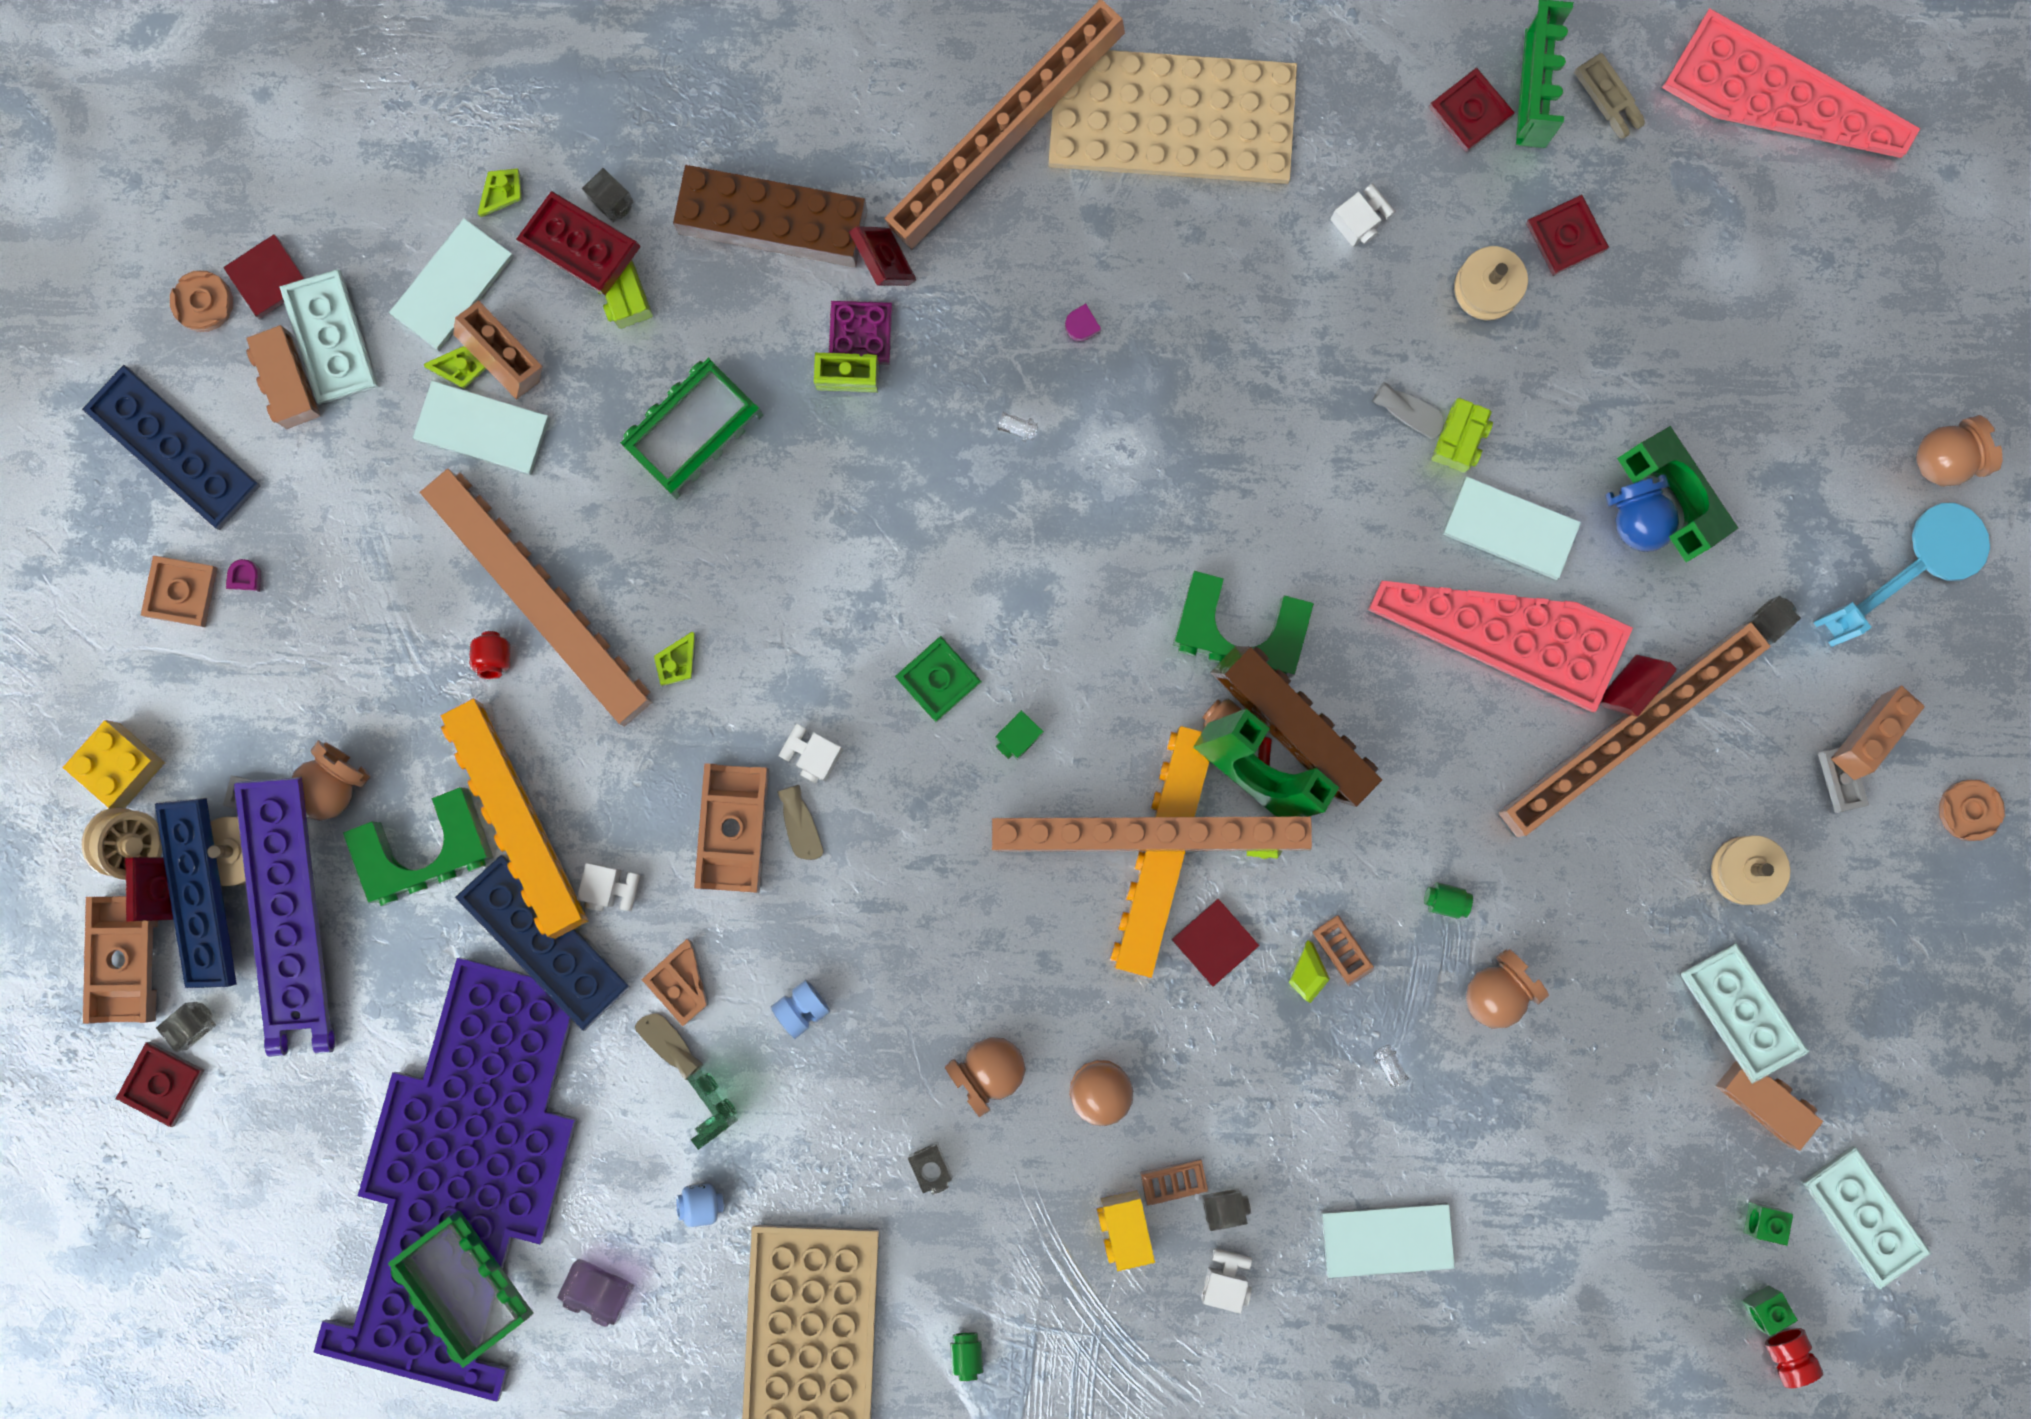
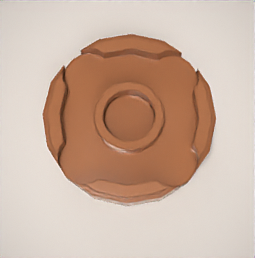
(201, 301)
(1971, 810)

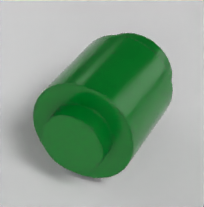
(1448, 900)
(966, 1356)

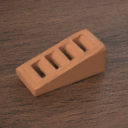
(1357, 974)
(1152, 1198)

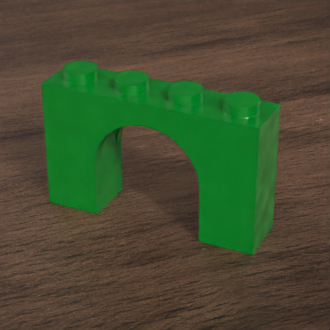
(1704, 514)
(1200, 634)
(1231, 748)
(462, 848)

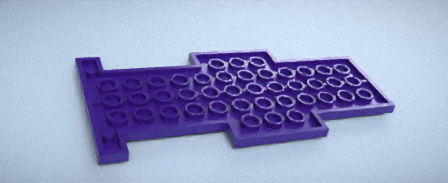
(464, 1141)

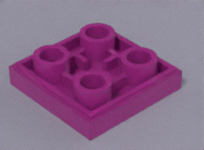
(861, 329)

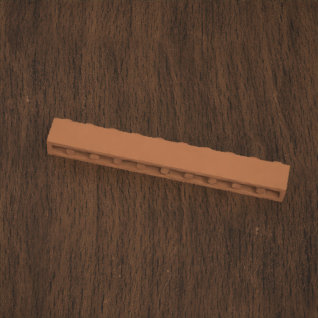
(1006, 124)
(536, 597)
(1633, 732)
(1152, 834)

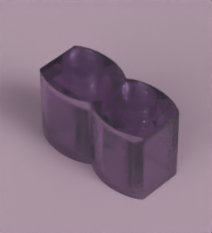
(595, 1292)

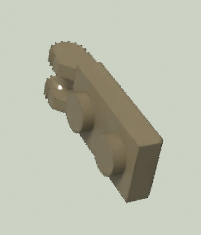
(1609, 94)

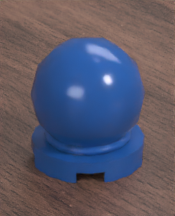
(1645, 514)

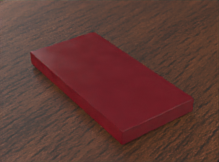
(578, 243)

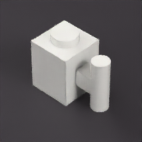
(1359, 218)
(816, 757)
(601, 886)
(1226, 1288)

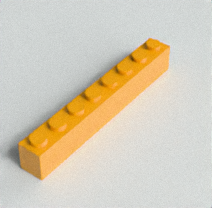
(513, 819)
(1160, 870)

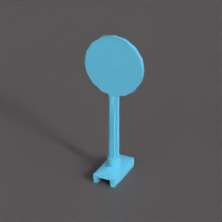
(1947, 543)

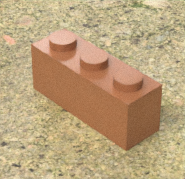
(497, 349)
(282, 377)
(1878, 733)
(1772, 1106)

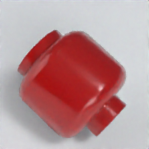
(489, 655)

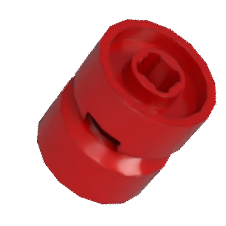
(1796, 1364)

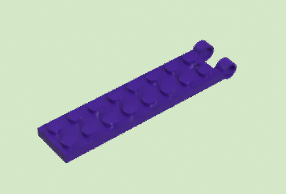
(283, 912)

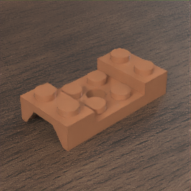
(736, 860)
(109, 991)

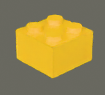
(113, 764)
(1127, 1230)

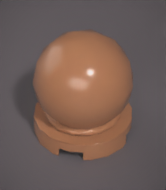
(1959, 452)
(328, 781)
(1502, 993)
(990, 1071)
(1101, 1093)

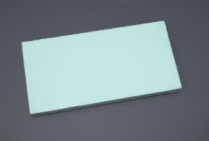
(451, 283)
(328, 336)
(481, 427)
(1511, 528)
(1744, 1013)
(1866, 1217)
(1388, 1240)

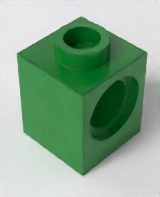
(1018, 736)
(1768, 1223)
(1769, 1310)

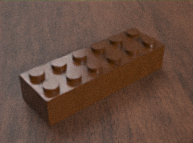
(769, 215)
(1295, 723)

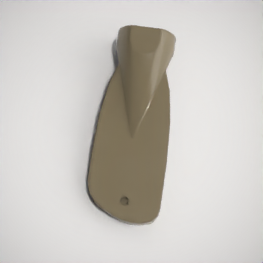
(800, 825)
(668, 1043)

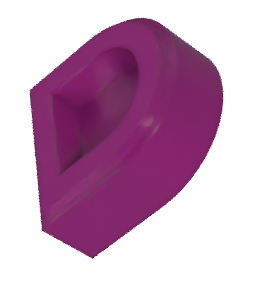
(1081, 324)
(243, 576)

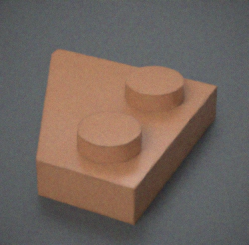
(679, 983)

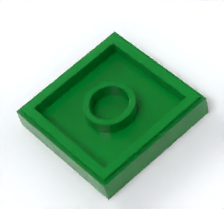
(938, 679)

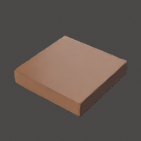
(179, 591)

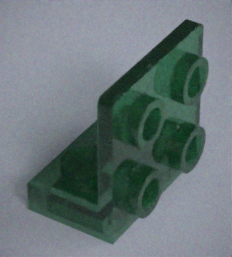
(722, 1110)

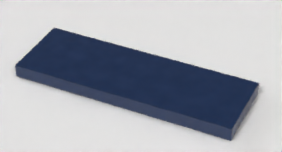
(171, 447)
(195, 894)
(561, 966)

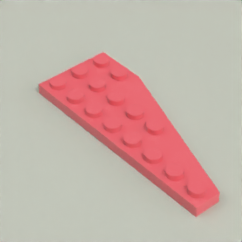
(1762, 86)
(1535, 640)

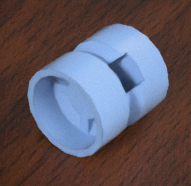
(800, 1009)

